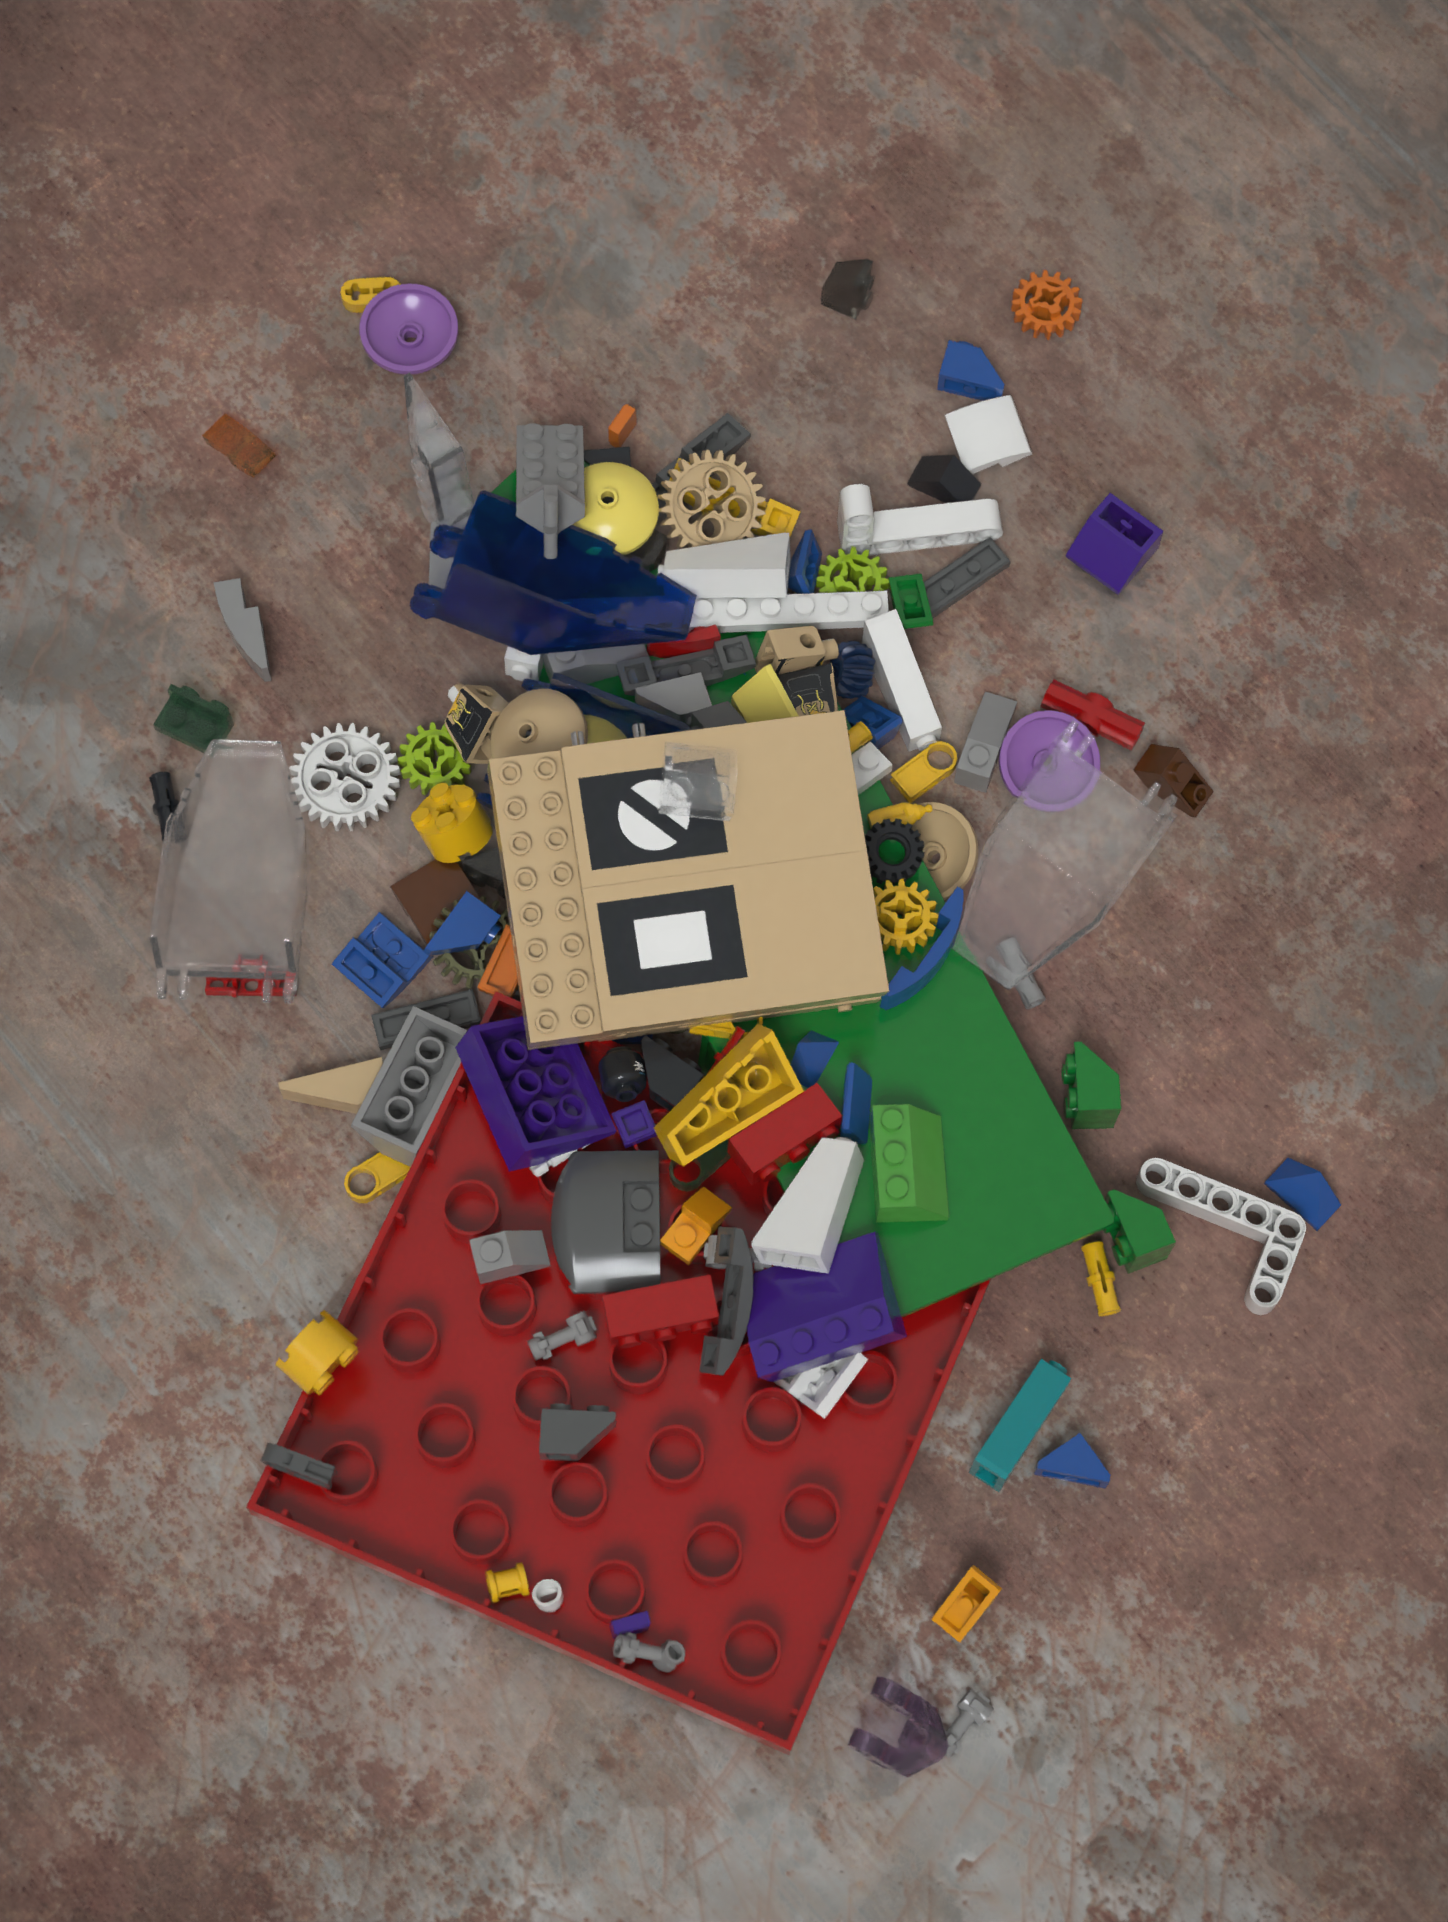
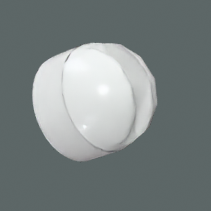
(549, 1592)

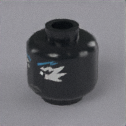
(622, 1074)

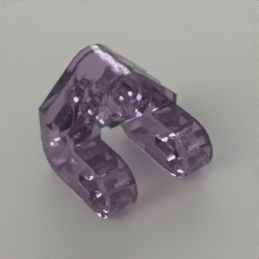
(922, 1723)

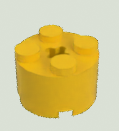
(452, 822)
(318, 1353)

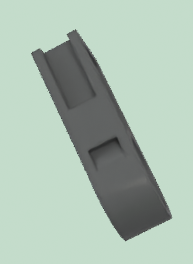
(299, 1465)

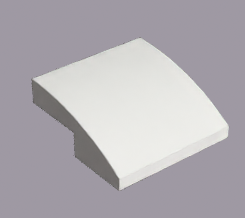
(988, 434)
(823, 1385)

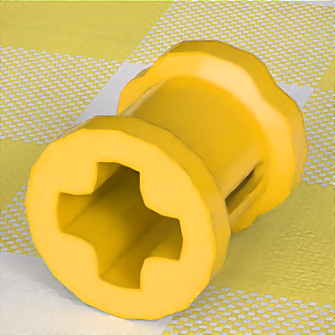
(507, 1582)

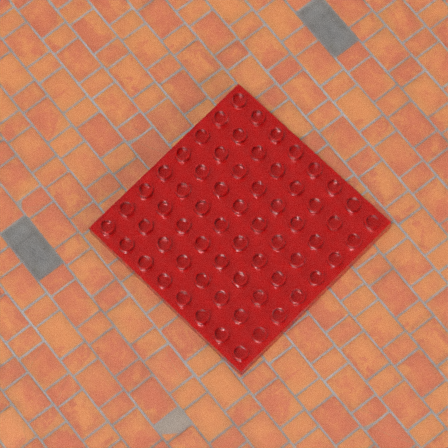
(703, 1505)

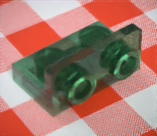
(193, 719)

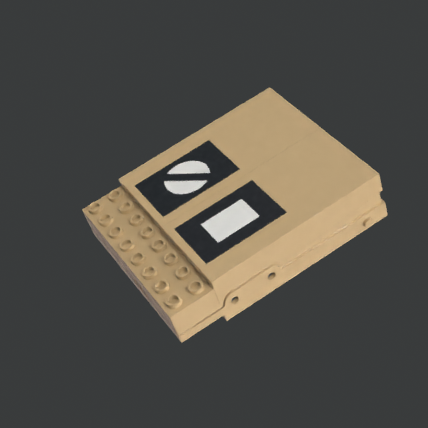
(685, 920)

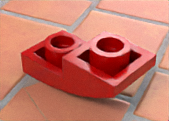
(697, 640)

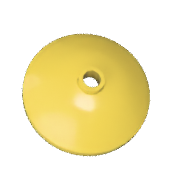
(630, 516)

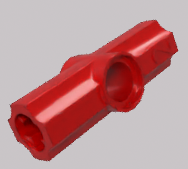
(1095, 713)

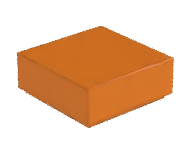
(622, 426)

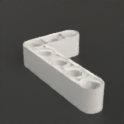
(913, 526)
(1233, 1219)

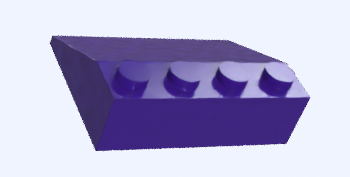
(534, 1098)
(819, 1317)

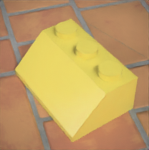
(763, 698)

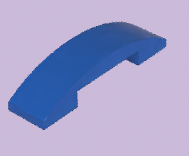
(906, 983)

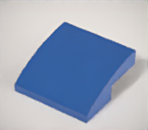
(382, 960)

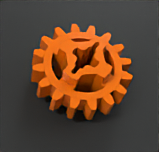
(1045, 307)

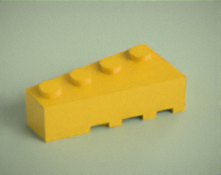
(730, 1097)

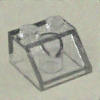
(698, 781)

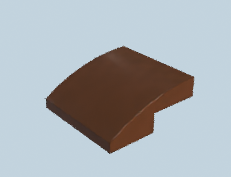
(429, 891)

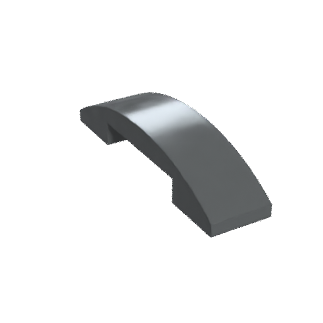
(722, 662)
(736, 1301)

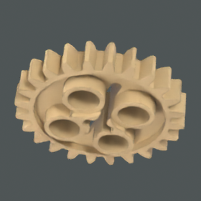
(695, 480)

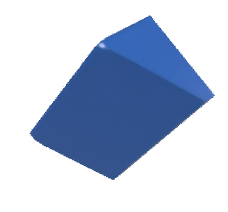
(856, 1104)

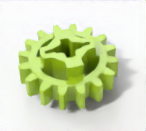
(855, 567)
(421, 759)

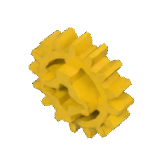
(916, 915)

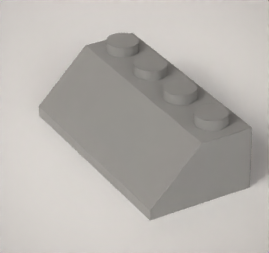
(410, 1086)

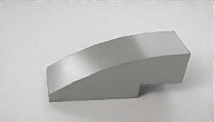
(243, 625)

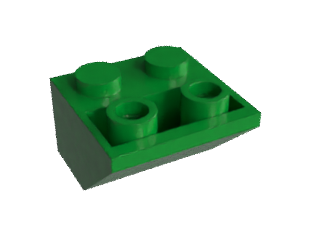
(1092, 1090)
(1138, 1232)

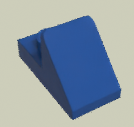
(880, 721)

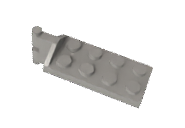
(550, 479)

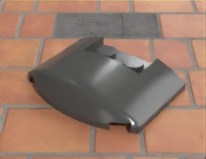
(608, 1221)

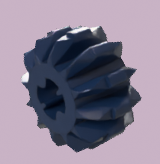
(853, 669)

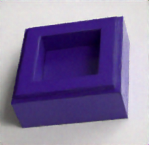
(634, 1124)
(633, 1624)

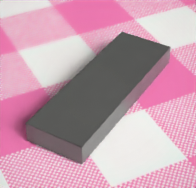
(964, 575)
(455, 1008)

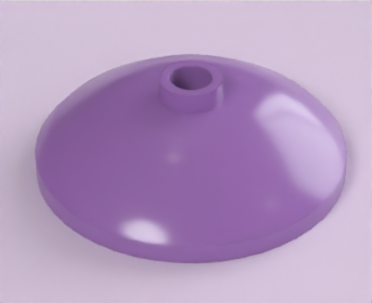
(406, 313)
(1031, 738)

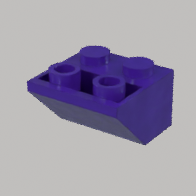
(1114, 543)

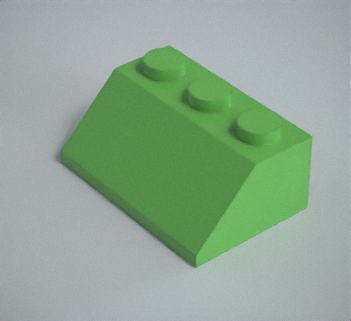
(907, 1164)

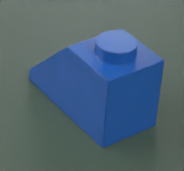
(969, 373)
(465, 927)

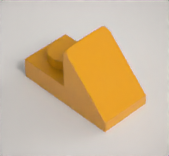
(698, 1221)
(966, 1603)

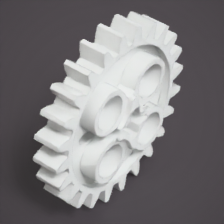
(358, 751)

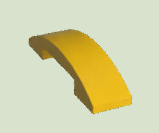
(777, 516)

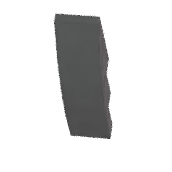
(723, 435)

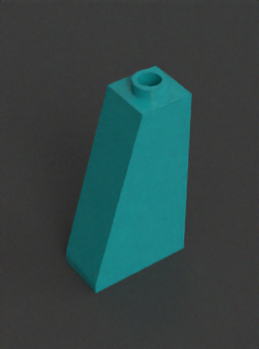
(1020, 1424)

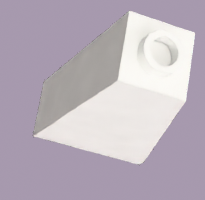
(733, 568)
(901, 680)
(813, 1209)

